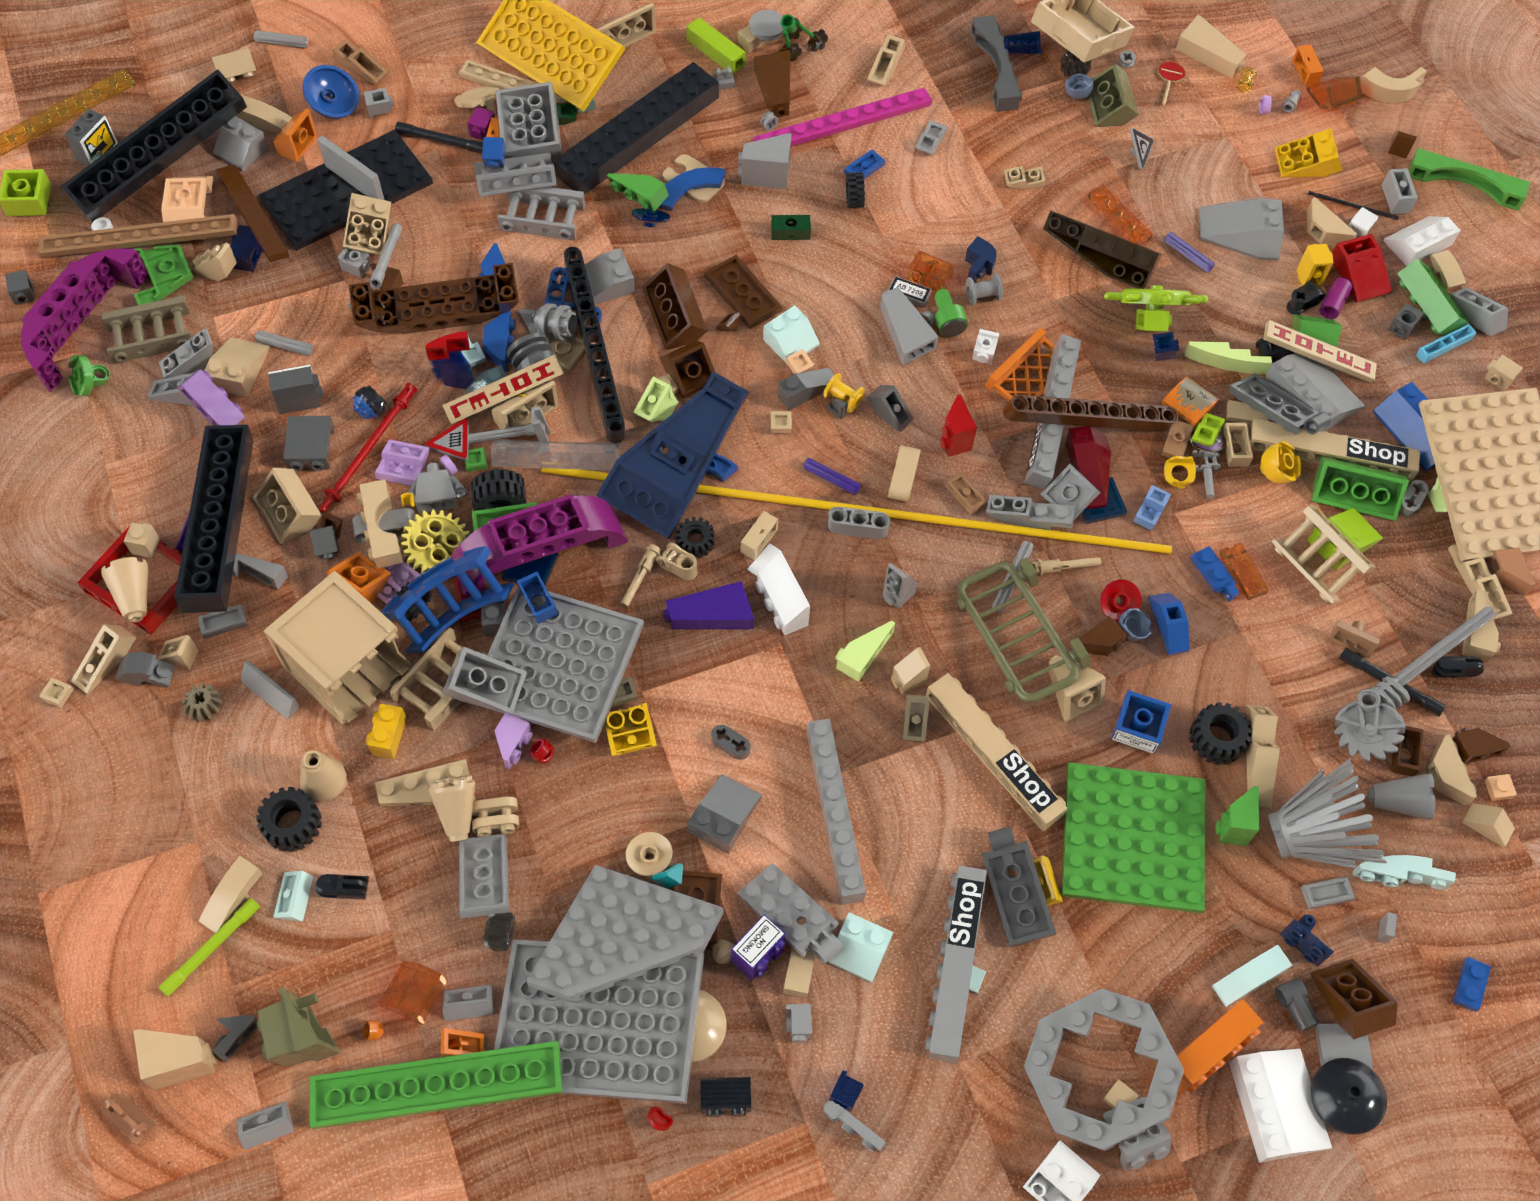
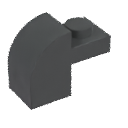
(142, 667)

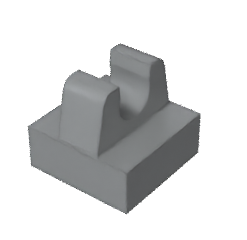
(724, 78)

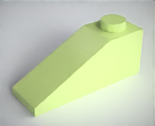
(862, 651)

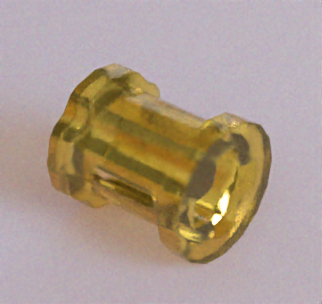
(1247, 76)

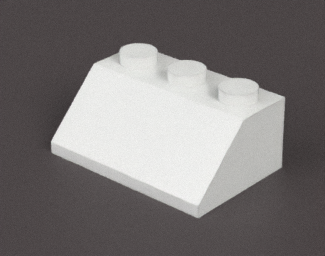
(1423, 238)
(783, 595)

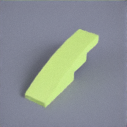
(1221, 356)

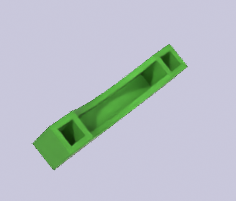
(1504, 189)

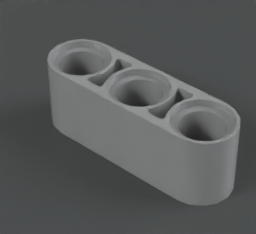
(868, 519)
(391, 522)

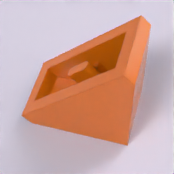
(460, 1042)

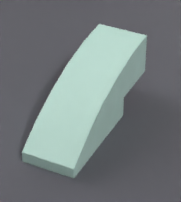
(1252, 975)

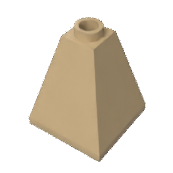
(1082, 695)

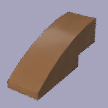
(359, 62)

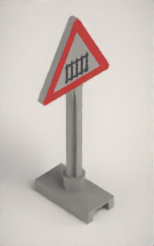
(456, 439)

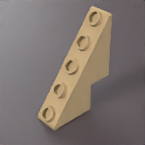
(1262, 752)

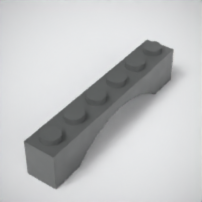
(987, 37)

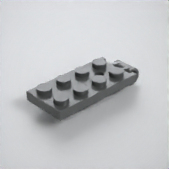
(1279, 405)
(1020, 897)

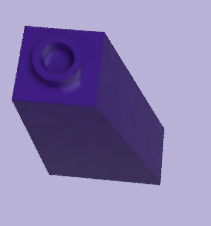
(711, 609)

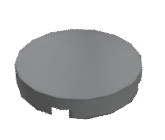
(766, 25)

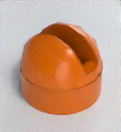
(372, 1030)

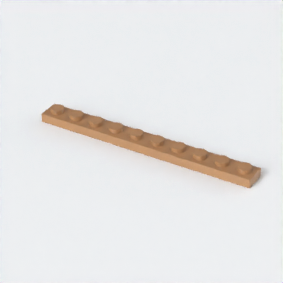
(137, 235)

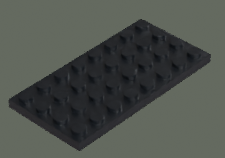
(320, 199)

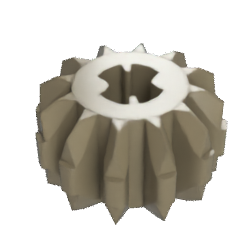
(205, 694)

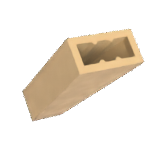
(1211, 48)

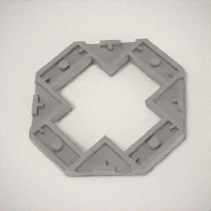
(1127, 1119)

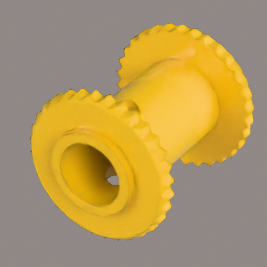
(844, 392)

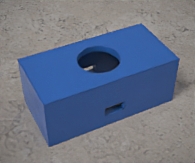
(533, 586)

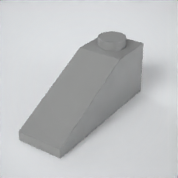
(1481, 311)
(166, 390)

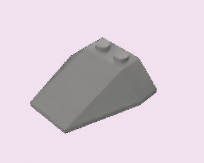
(1245, 226)

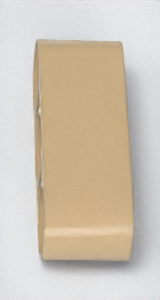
(904, 473)

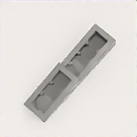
(267, 572)

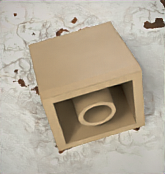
(172, 1058)

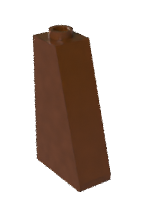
(774, 81)

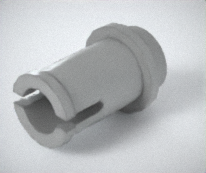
(1290, 104)

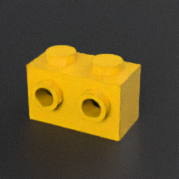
(1315, 264)
(386, 731)

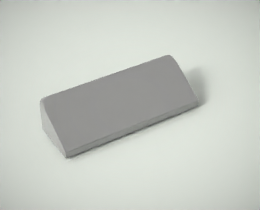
(268, 690)

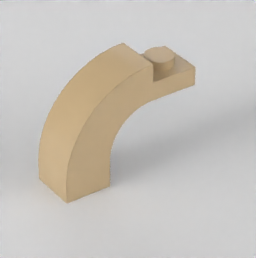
(1391, 90)

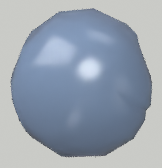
(1079, 86)
(1135, 624)

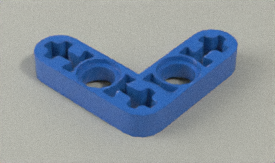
(562, 287)

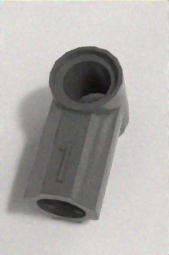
(1294, 998)

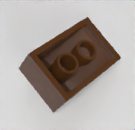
(1356, 998)

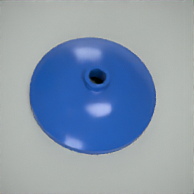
(335, 84)

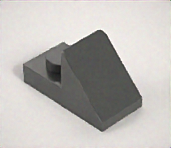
(240, 1030)

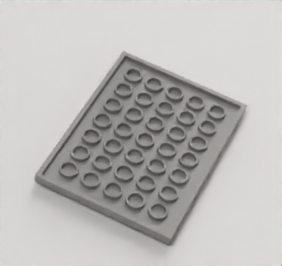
(614, 1041)

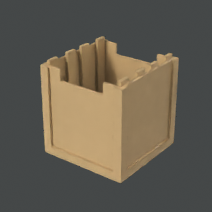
(338, 647)

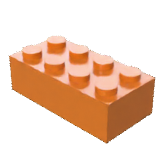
(1218, 1045)

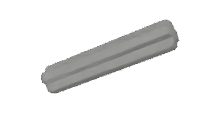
(281, 39)
(284, 342)

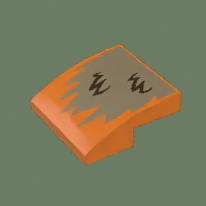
(1190, 401)

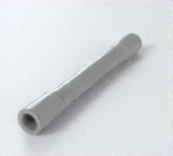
(379, 273)

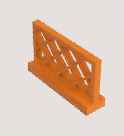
(1014, 363)

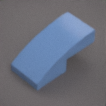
(1152, 507)

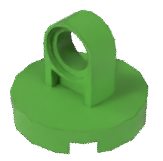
(83, 375)

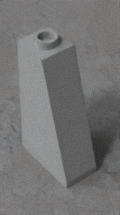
(906, 326)

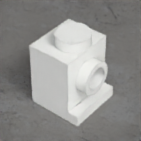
(985, 346)

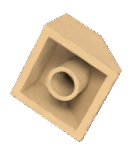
(235, 64)

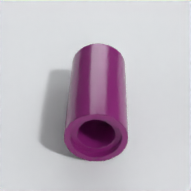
(1335, 298)

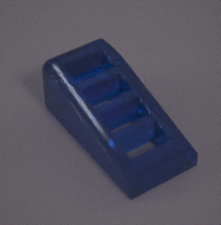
(1029, 42)

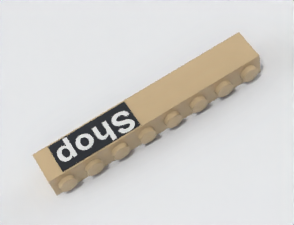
(1339, 447)
(996, 752)

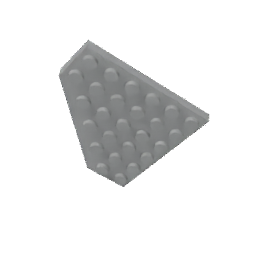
(620, 932)

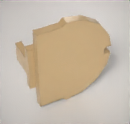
(477, 98)

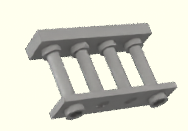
(518, 174)
(544, 196)

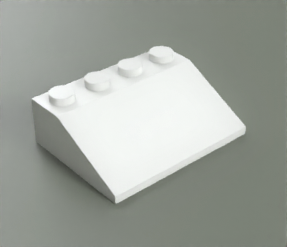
(1279, 1104)

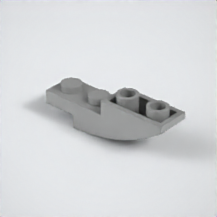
(1024, 513)

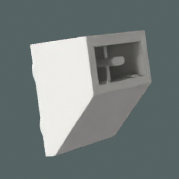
(1062, 1176)

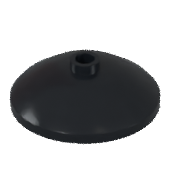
(1337, 1105)

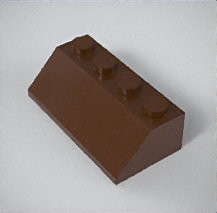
(674, 307)

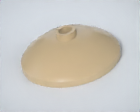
(709, 1028)

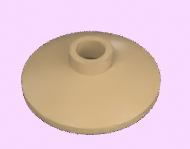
(645, 845)

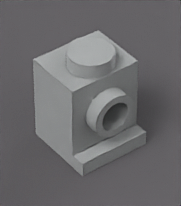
(378, 102)
(354, 262)
(799, 1023)

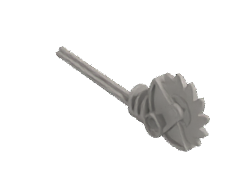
(1377, 726)

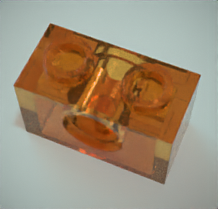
(930, 271)

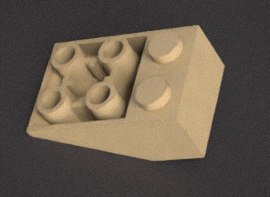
(366, 224)

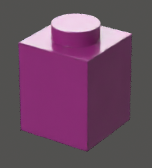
(480, 122)

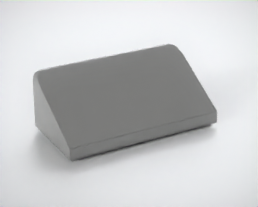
(467, 1002)
(264, 1125)

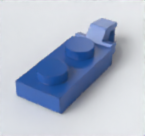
(1215, 573)

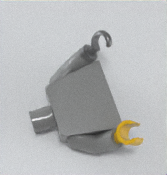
(434, 490)

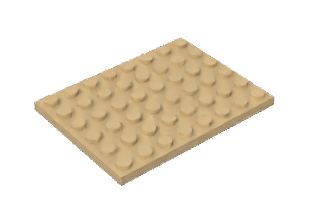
(1488, 468)

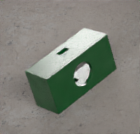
(781, 231)

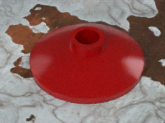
(1129, 598)

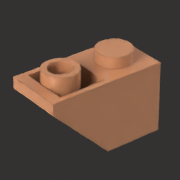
(1512, 570)

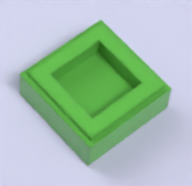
(476, 460)

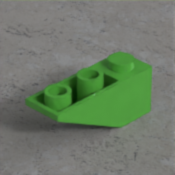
(641, 188)

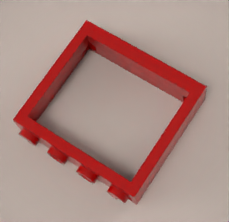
(117, 550)

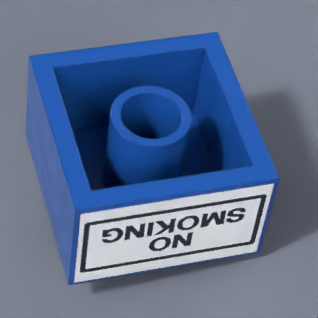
(1141, 721)

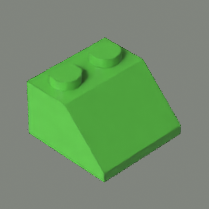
(1318, 328)
(1240, 820)

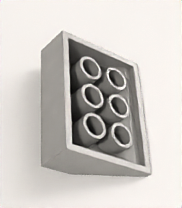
(529, 120)
(1315, 386)

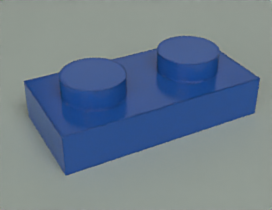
(867, 164)
(1471, 984)

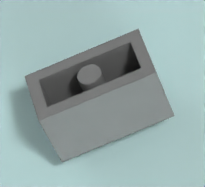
(1399, 191)

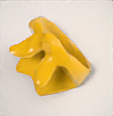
(1186, 462)

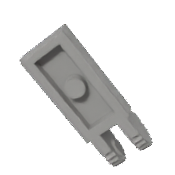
(852, 1125)

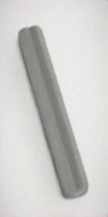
(1005, 592)

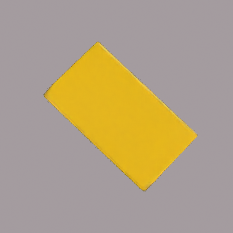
(1047, 880)

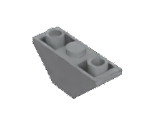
(189, 356)

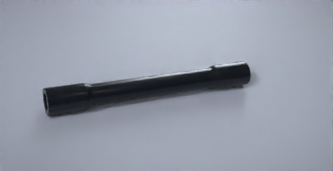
(411, 130)
(1360, 663)

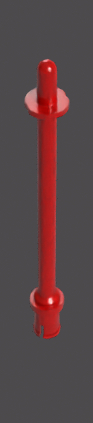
(400, 402)

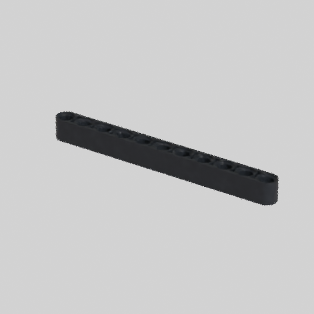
(574, 267)

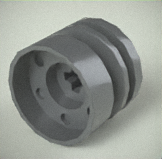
(529, 350)

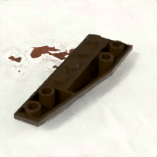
(1105, 251)

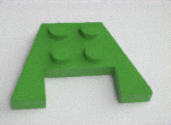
(167, 271)

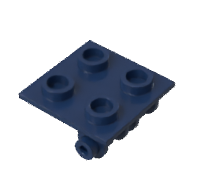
(1298, 935)

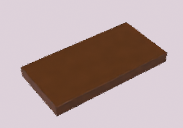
(743, 291)

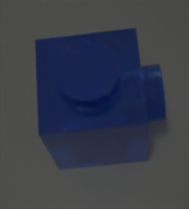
(1165, 346)

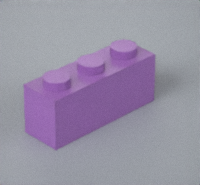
(210, 399)

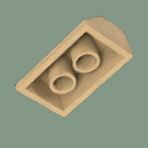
(518, 409)
(286, 505)

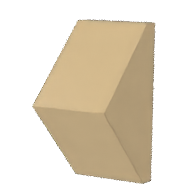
(179, 652)
(1490, 822)

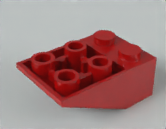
(1364, 266)

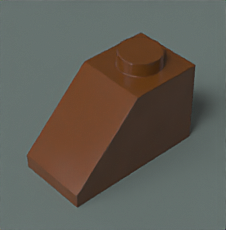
(1104, 638)
(1478, 745)

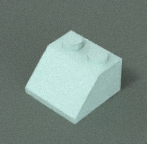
(790, 333)
(862, 948)

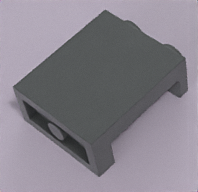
(308, 442)

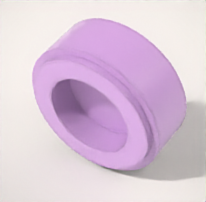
(1265, 104)
(448, 465)

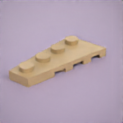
(414, 786)

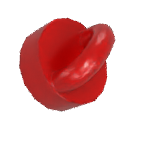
(541, 749)

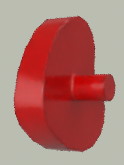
(658, 1119)

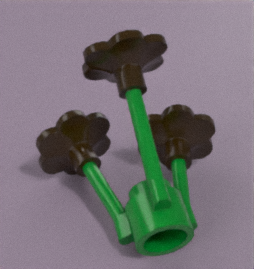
(792, 28)

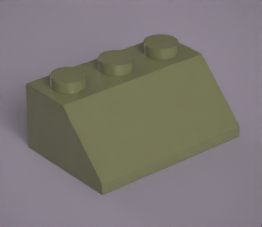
(1112, 98)

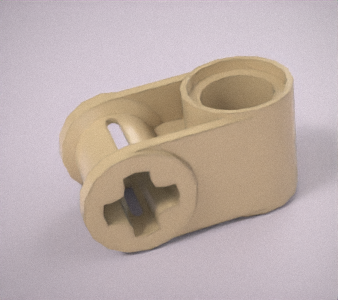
(675, 559)

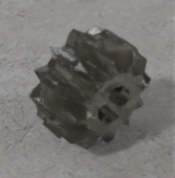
(1073, 65)
(499, 931)

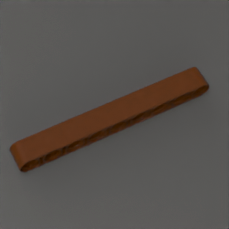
(1089, 413)

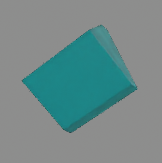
(670, 877)

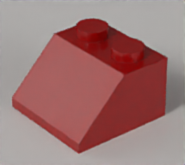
(958, 429)

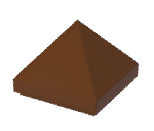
(730, 322)
(331, 520)

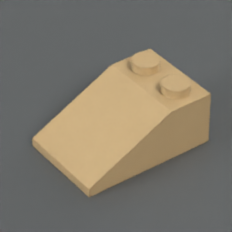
(237, 365)

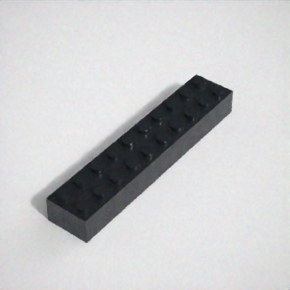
(636, 128)
(154, 146)
(214, 520)

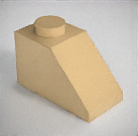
(911, 671)

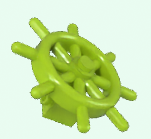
(1154, 316)

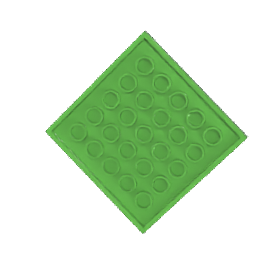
(1134, 838)

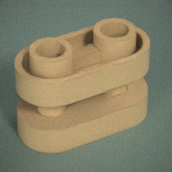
(495, 816)

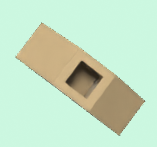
(1326, 226)
(215, 263)
(1450, 772)

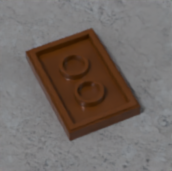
(702, 887)

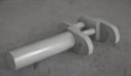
(1207, 469)

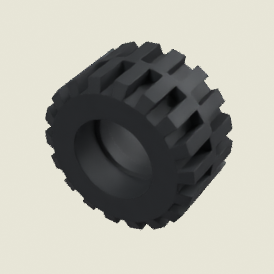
(497, 489)
(1228, 719)
(280, 804)

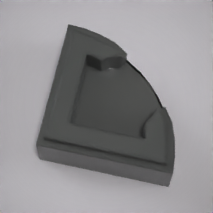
(838, 407)

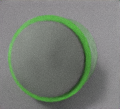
(950, 317)

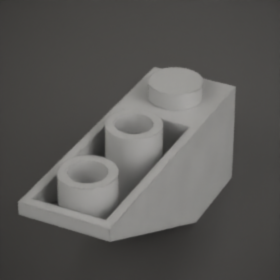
(898, 586)

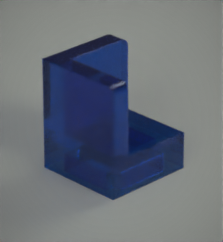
(846, 1091)

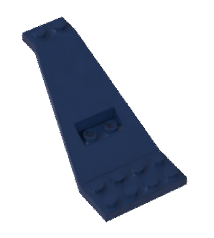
(655, 484)

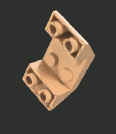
(185, 197)

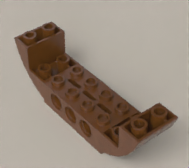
(435, 304)

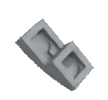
(931, 138)

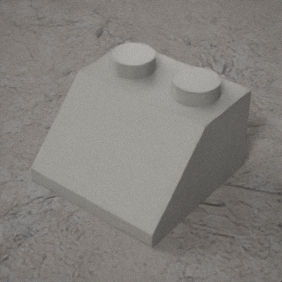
(239, 143)

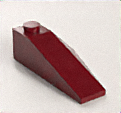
(1092, 458)

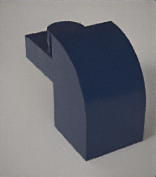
(981, 257)

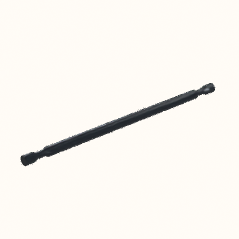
(1353, 205)

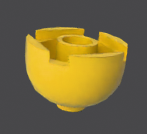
(1280, 464)

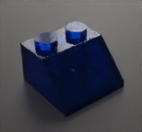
(453, 371)

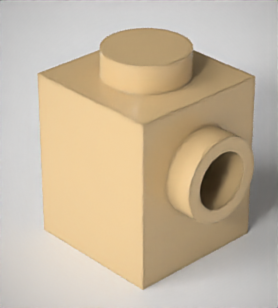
(1502, 372)
(142, 539)

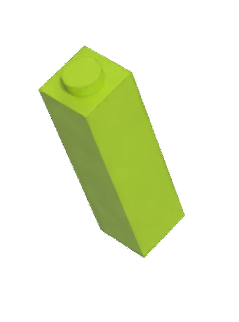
(715, 45)

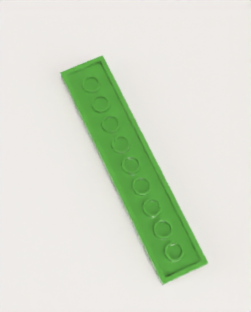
(435, 1084)

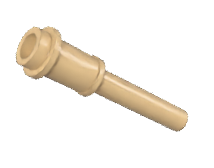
(645, 565)
(1056, 565)

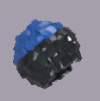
(368, 403)

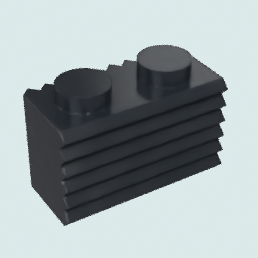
(726, 1095)

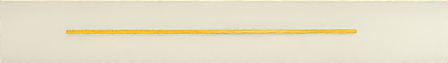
(912, 516)

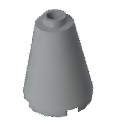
(1405, 796)

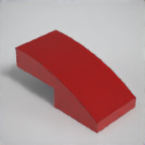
(440, 347)

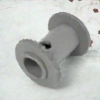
(984, 289)

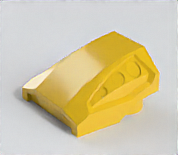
(629, 730)

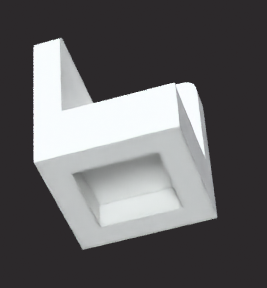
(1362, 222)

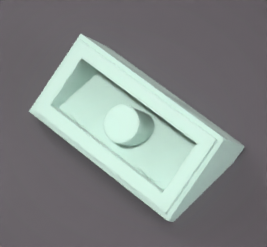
(293, 896)

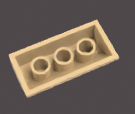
(631, 26)

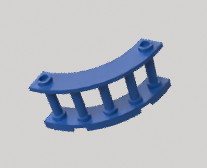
(433, 578)

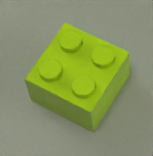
(24, 192)

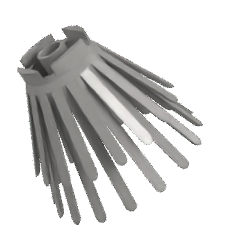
(1311, 822)

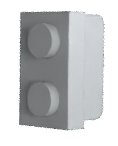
(1147, 1146)

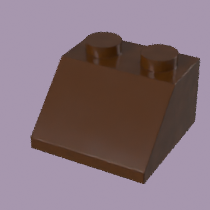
(689, 367)

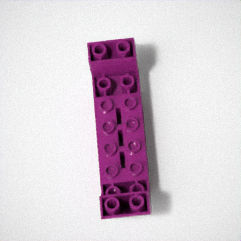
(70, 302)
(542, 532)

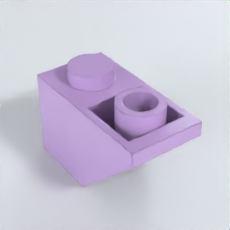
(511, 737)

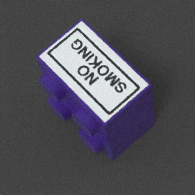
(757, 948)

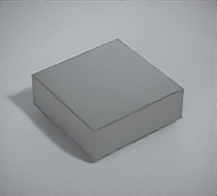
(1387, 927)

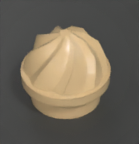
(722, 951)

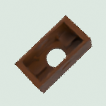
(1413, 742)

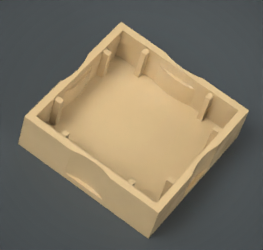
(1083, 26)

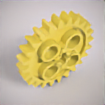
(448, 530)

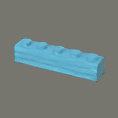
(1446, 343)

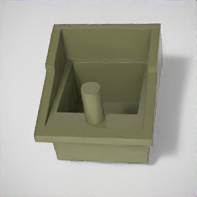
(293, 1032)

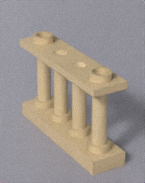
(1344, 548)
(433, 714)

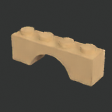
(384, 546)

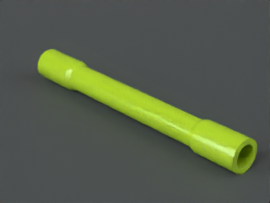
(179, 976)

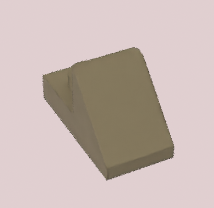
(915, 717)

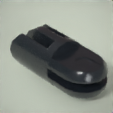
(1458, 666)
(342, 886)

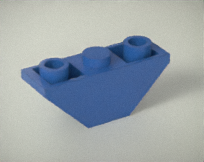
(498, 339)
(1171, 622)

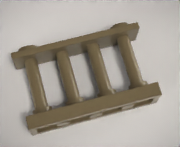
(143, 314)

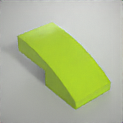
(1208, 430)

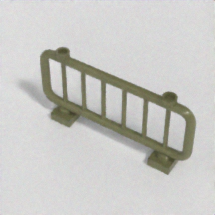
(1027, 573)

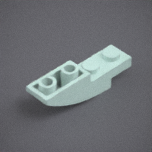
(1403, 868)

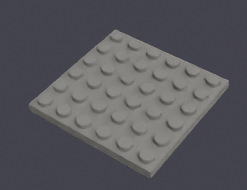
(569, 661)

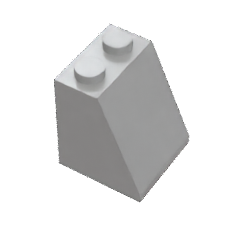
(766, 162)

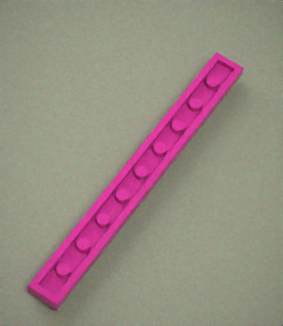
(853, 117)

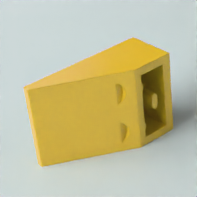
(1309, 156)

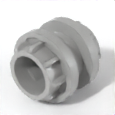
(556, 321)

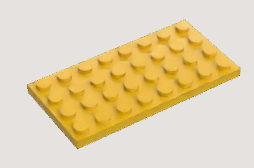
(552, 48)

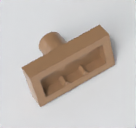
(1354, 637)

